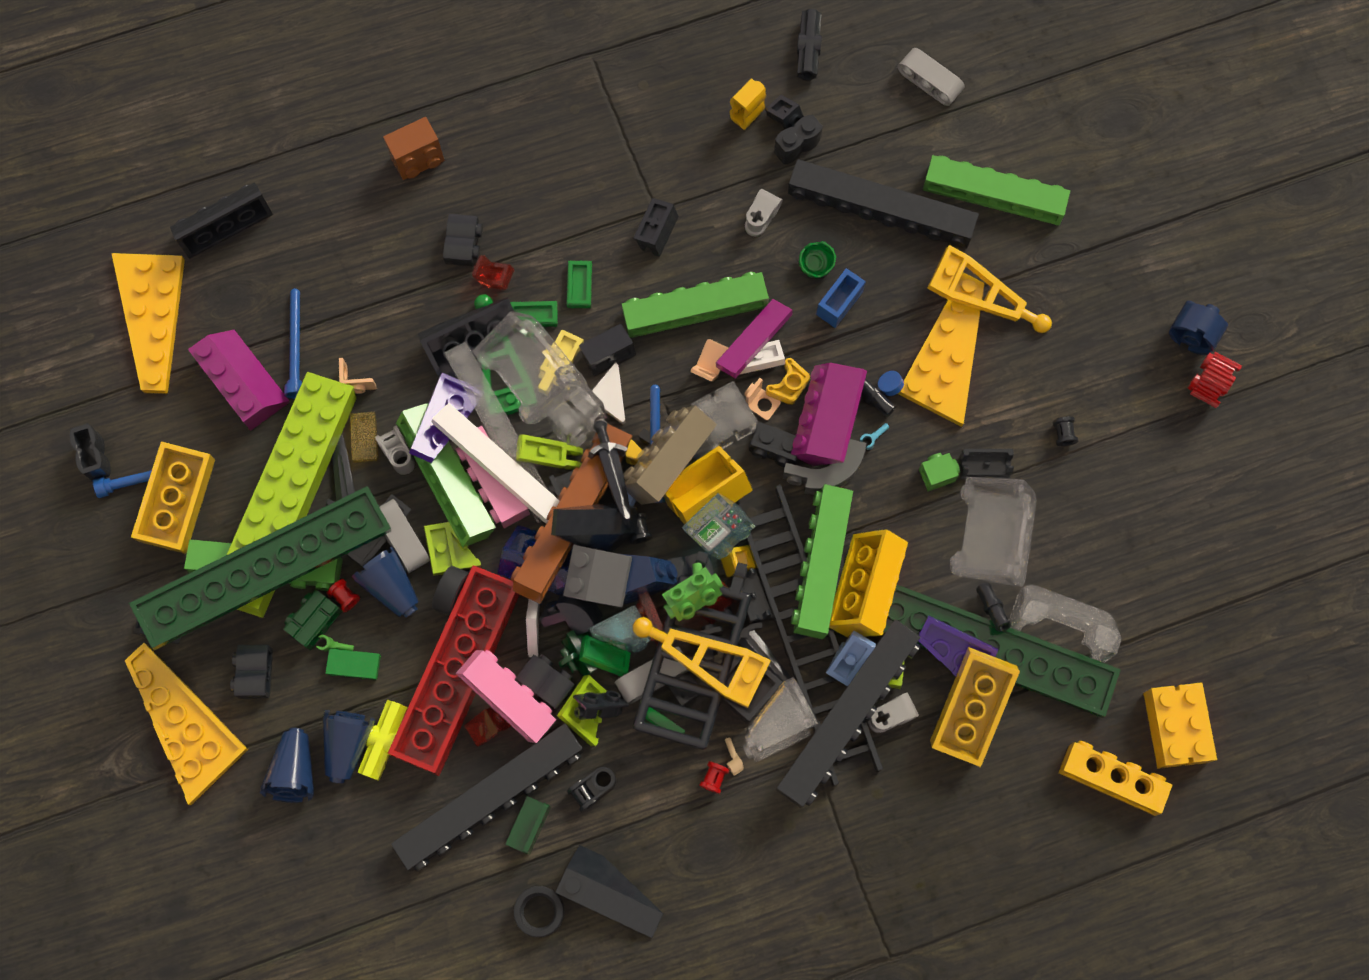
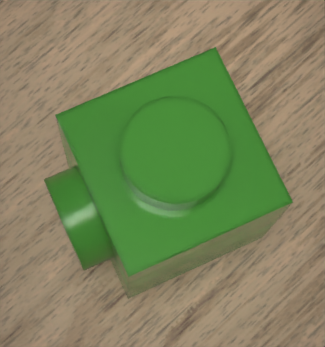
(939, 471)

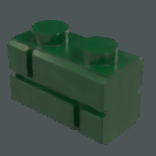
(311, 619)

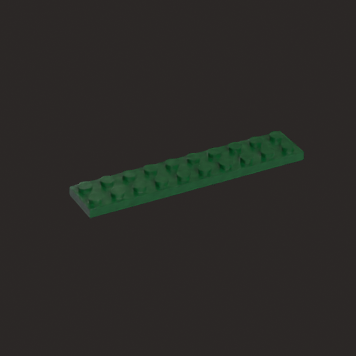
(259, 568)
(1042, 665)

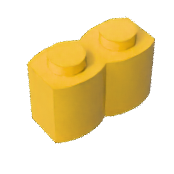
(748, 103)

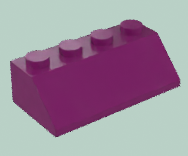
(239, 377)
(828, 414)

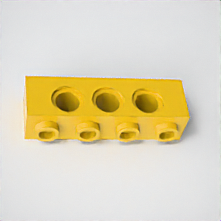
(1150, 801)

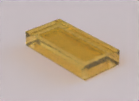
(363, 437)

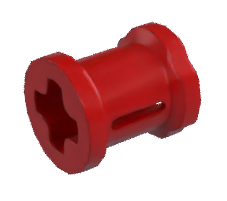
(343, 595)
(714, 777)

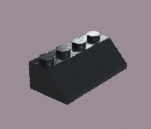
(221, 220)

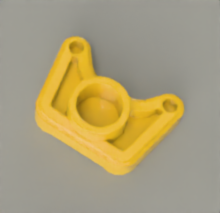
(792, 385)

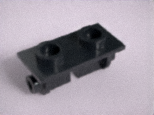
(607, 703)

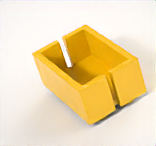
(703, 480)
(1180, 725)

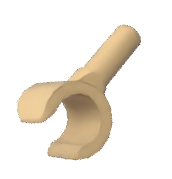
(736, 764)

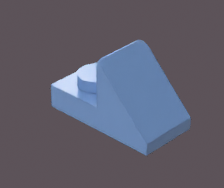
(850, 657)

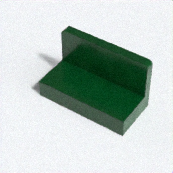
(528, 825)

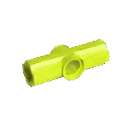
(381, 740)

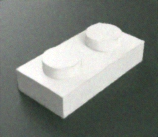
(769, 356)

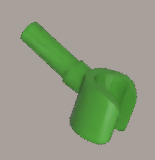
(331, 644)

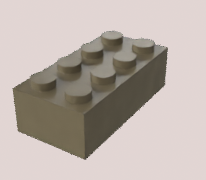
(668, 454)

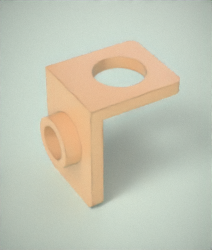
(707, 362)
(359, 385)
(754, 395)

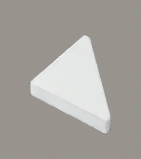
(610, 393)
(532, 627)

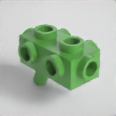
(692, 593)

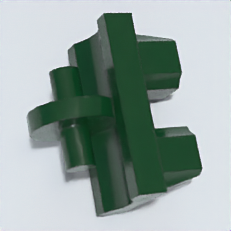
(572, 653)

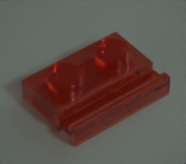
(646, 609)

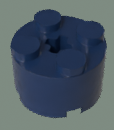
(1198, 327)

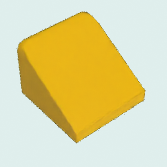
(632, 453)
(739, 554)

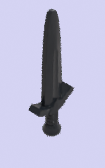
(610, 461)
(342, 472)
(750, 640)

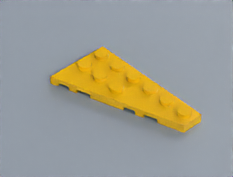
(151, 305)
(944, 364)
(188, 730)

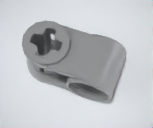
(761, 211)
(395, 447)
(896, 711)

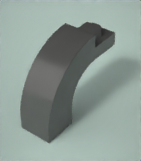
(834, 474)

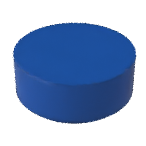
(891, 383)

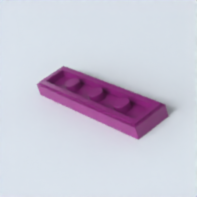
(754, 338)

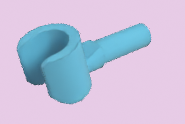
(874, 436)

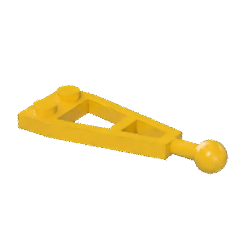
(948, 274)
(746, 677)

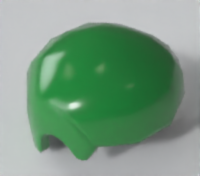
(817, 259)

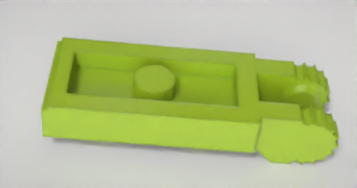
(547, 452)

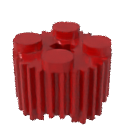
(1214, 379)

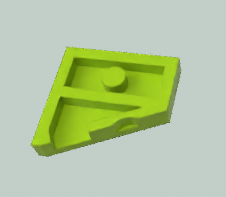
(447, 550)
(584, 728)

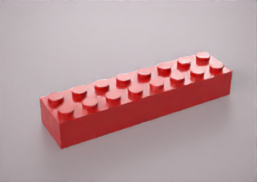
(442, 696)

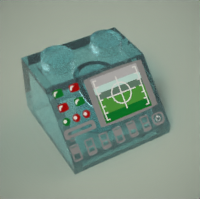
(719, 526)
(619, 631)

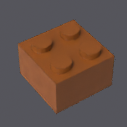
(414, 148)

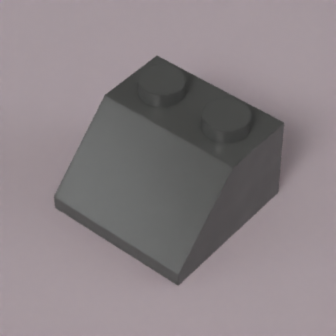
(597, 576)

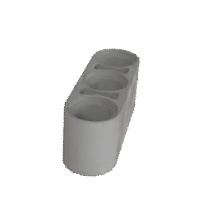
(931, 76)
(403, 538)
(633, 683)

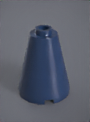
(388, 583)
(344, 743)
(290, 770)

